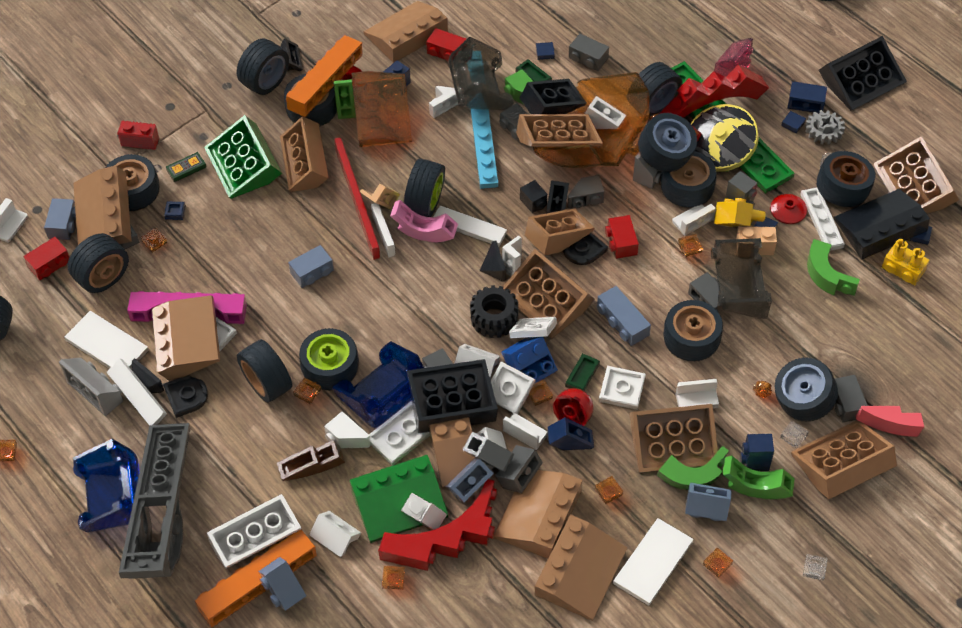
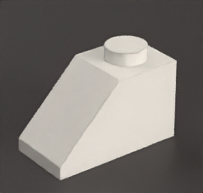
(604, 115)
(346, 433)

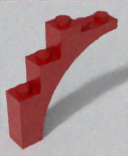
(715, 87)
(421, 548)

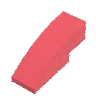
(891, 420)

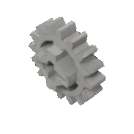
(825, 127)

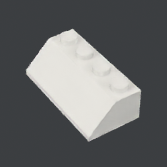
(253, 531)

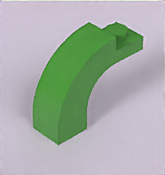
(824, 275)
(681, 476)
(758, 484)

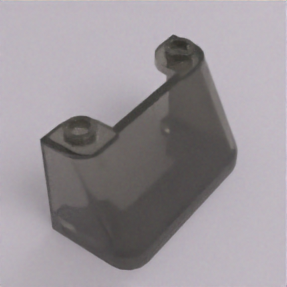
(474, 76)
(741, 277)

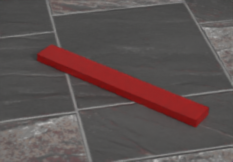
(357, 198)

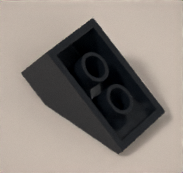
(551, 97)

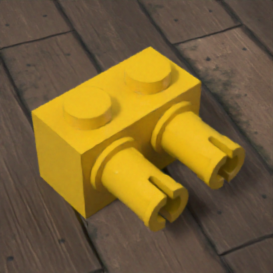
(737, 213)
(905, 263)

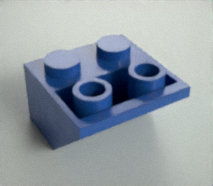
(531, 358)

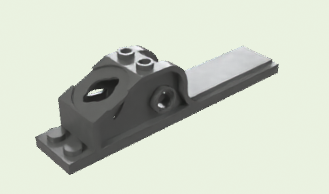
(157, 486)

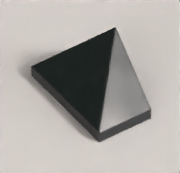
(294, 54)
(557, 196)
(493, 263)
(149, 380)

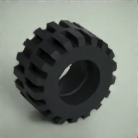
(494, 323)

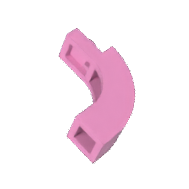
(423, 228)

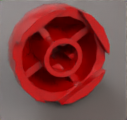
(573, 405)

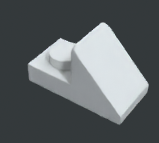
(444, 101)
(424, 512)

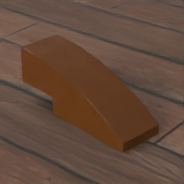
(311, 461)

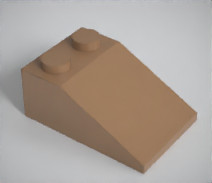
(557, 230)
(447, 443)

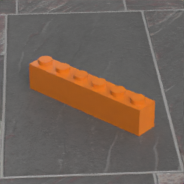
(321, 78)
(245, 582)

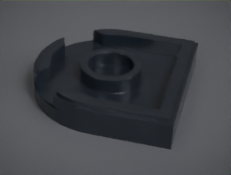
(585, 250)
(186, 394)

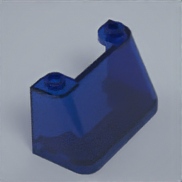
(384, 389)
(110, 485)

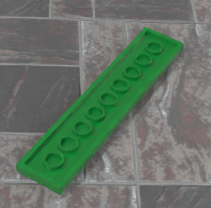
(764, 164)

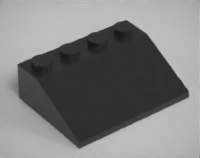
(863, 74)
(882, 222)
(452, 394)

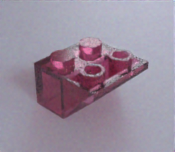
(735, 55)

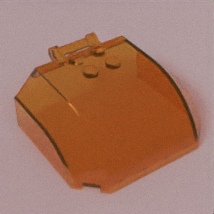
(622, 92)

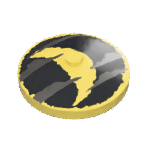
(727, 135)

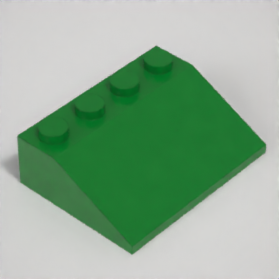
(242, 158)
(385, 492)

